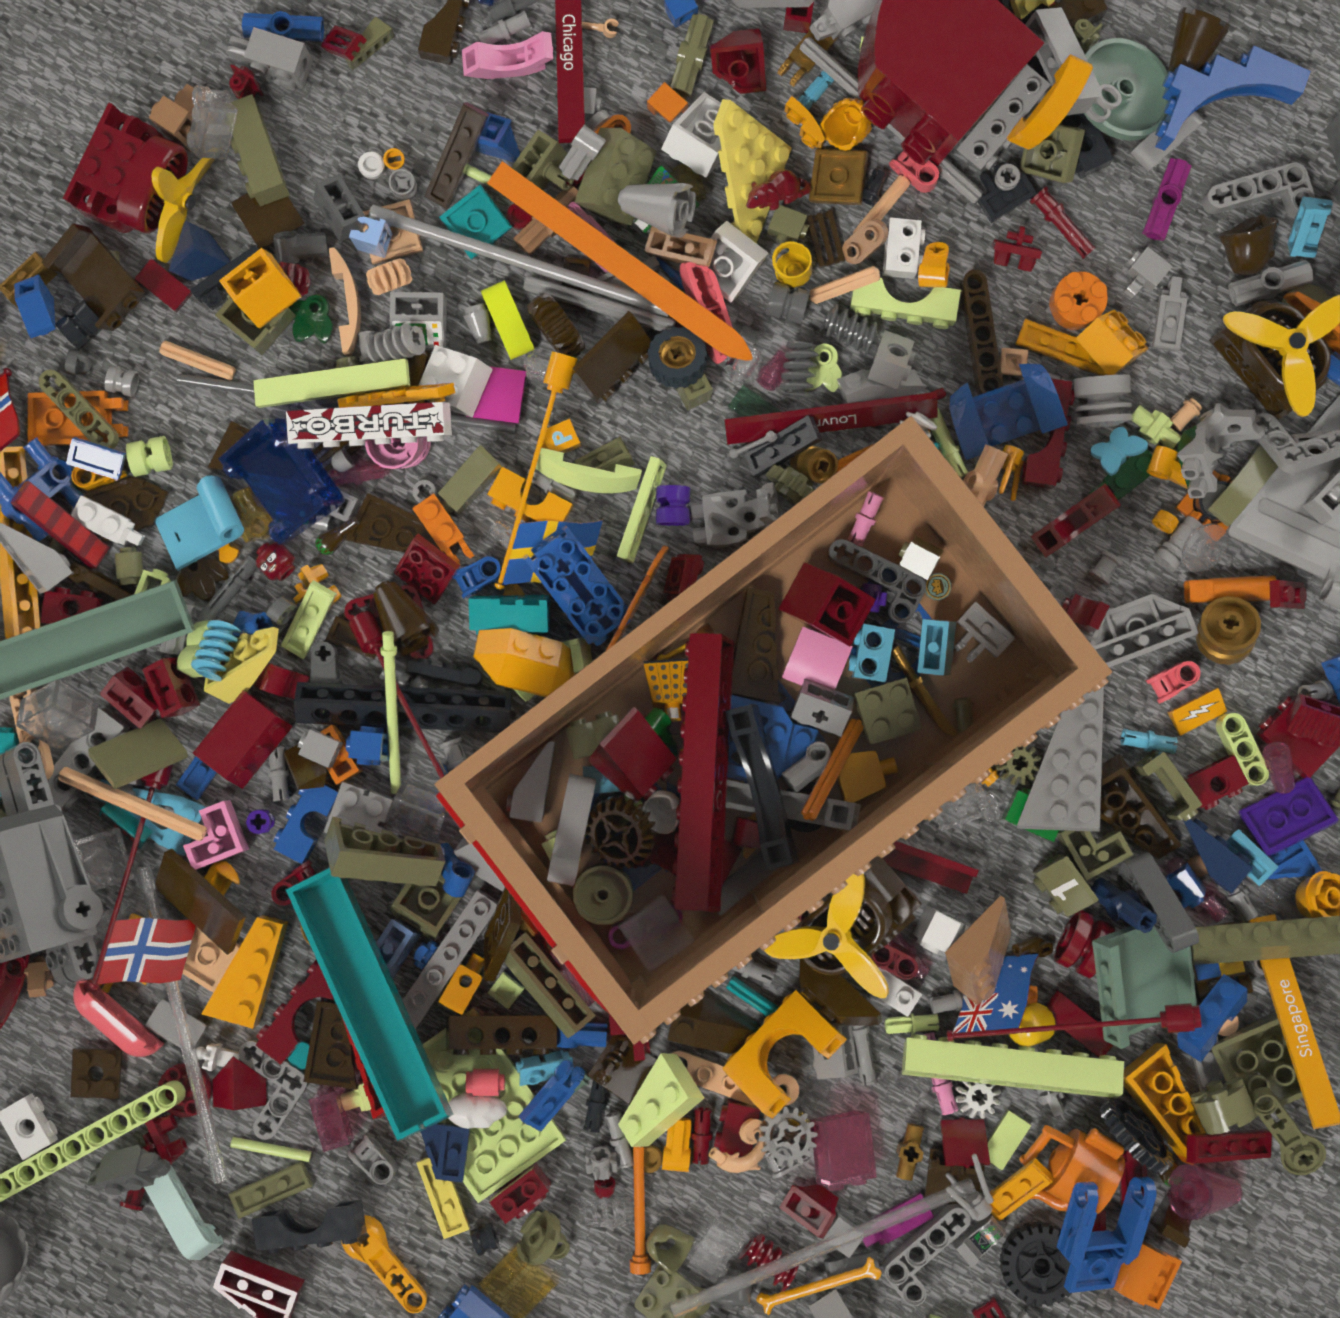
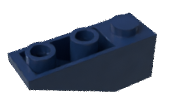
(1221, 863)

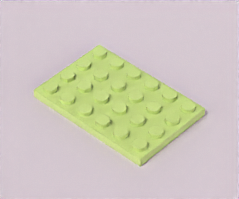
(508, 1144)

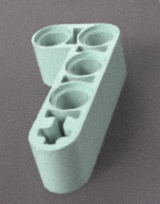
(181, 1217)

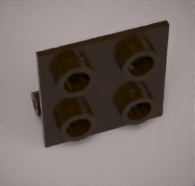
(619, 1071)
(937, 1172)

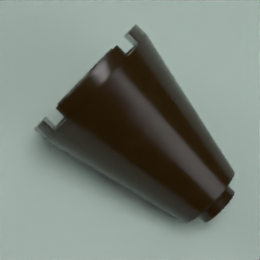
(1196, 39)
(403, 618)

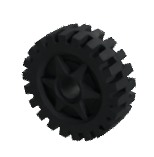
(1018, 1263)

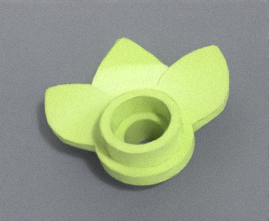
(827, 371)

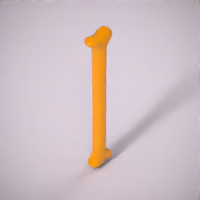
(867, 1270)

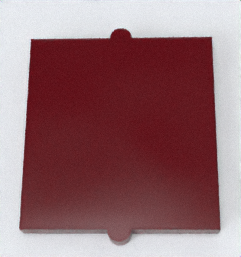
(962, 1139)

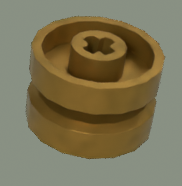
(1228, 630)

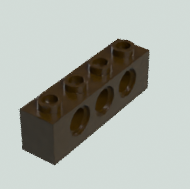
(458, 1027)

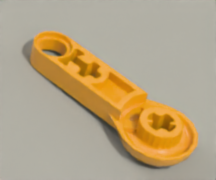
(385, 1263)

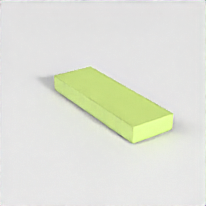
(308, 619)

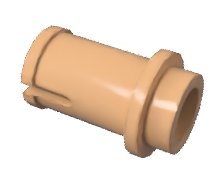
(1185, 414)

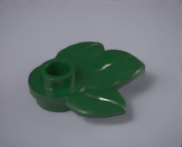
(310, 323)

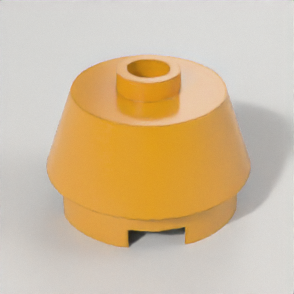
(1319, 895)

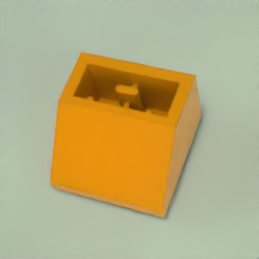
(260, 288)
(1112, 342)

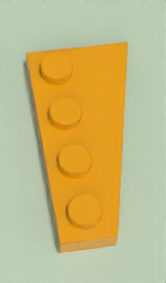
(398, 396)

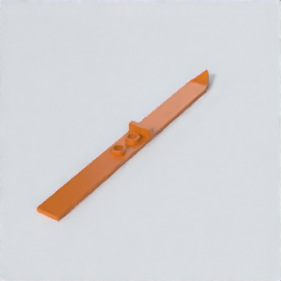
(619, 262)

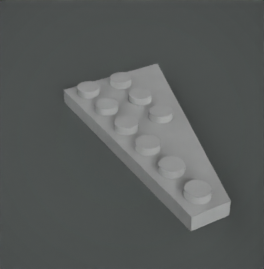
(1069, 779)

